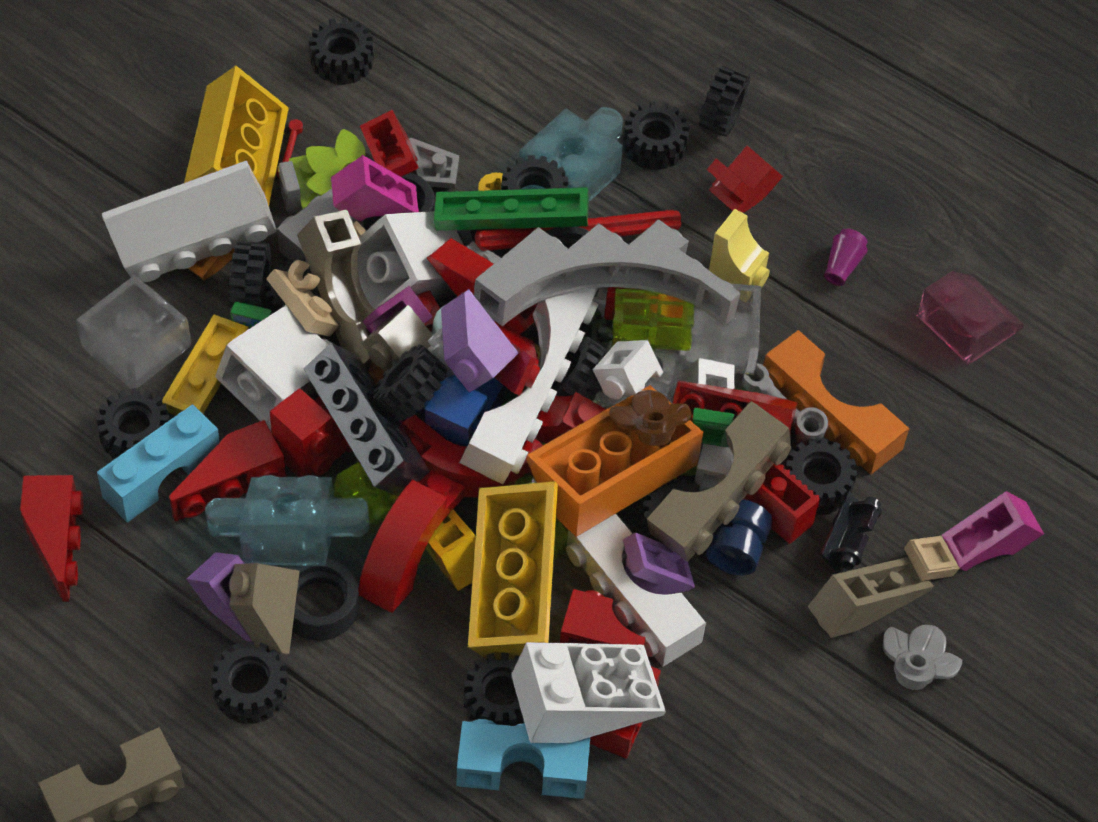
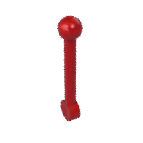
(295, 128)

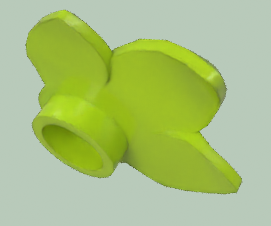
(329, 160)

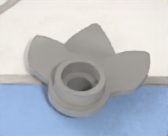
(920, 656)

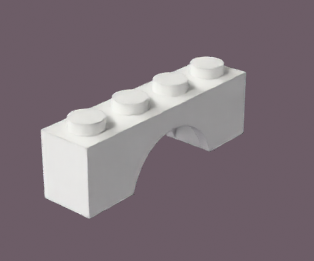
(665, 620)

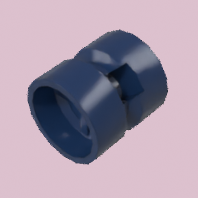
(738, 544)

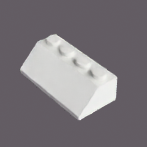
(190, 222)

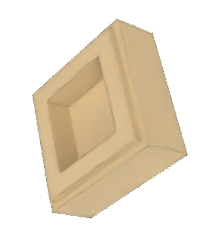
(931, 558)

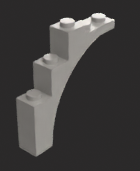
(652, 262)

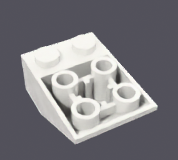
(584, 689)

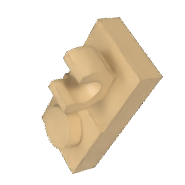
(295, 292)

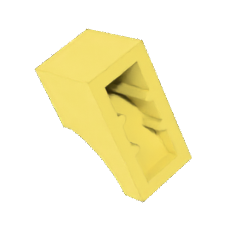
(736, 253)

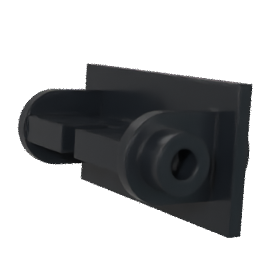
(847, 534)

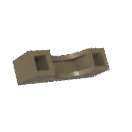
(332, 253)
(689, 518)

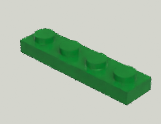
(511, 209)

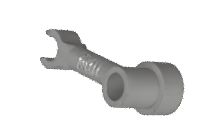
(807, 420)

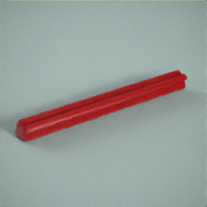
(622, 225)

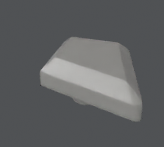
(435, 164)

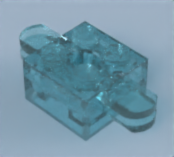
(582, 147)
(287, 519)

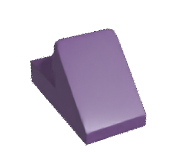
(656, 566)

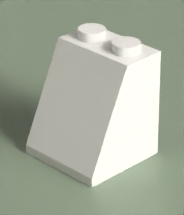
(396, 256)
(269, 362)

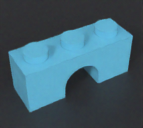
(134, 477)
(491, 747)

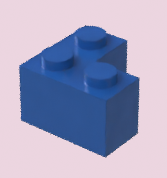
(457, 412)

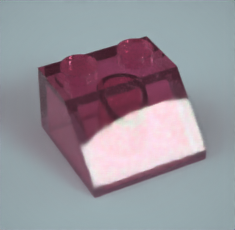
(966, 316)

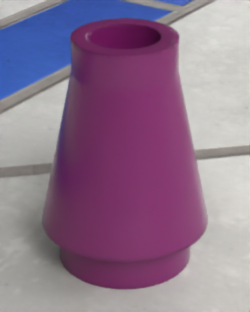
(846, 253)

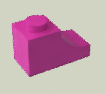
(372, 190)
(992, 531)

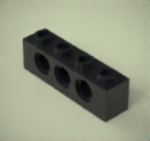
(367, 426)

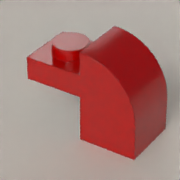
(744, 181)

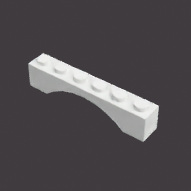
(503, 431)

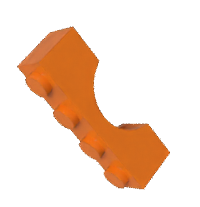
(868, 432)

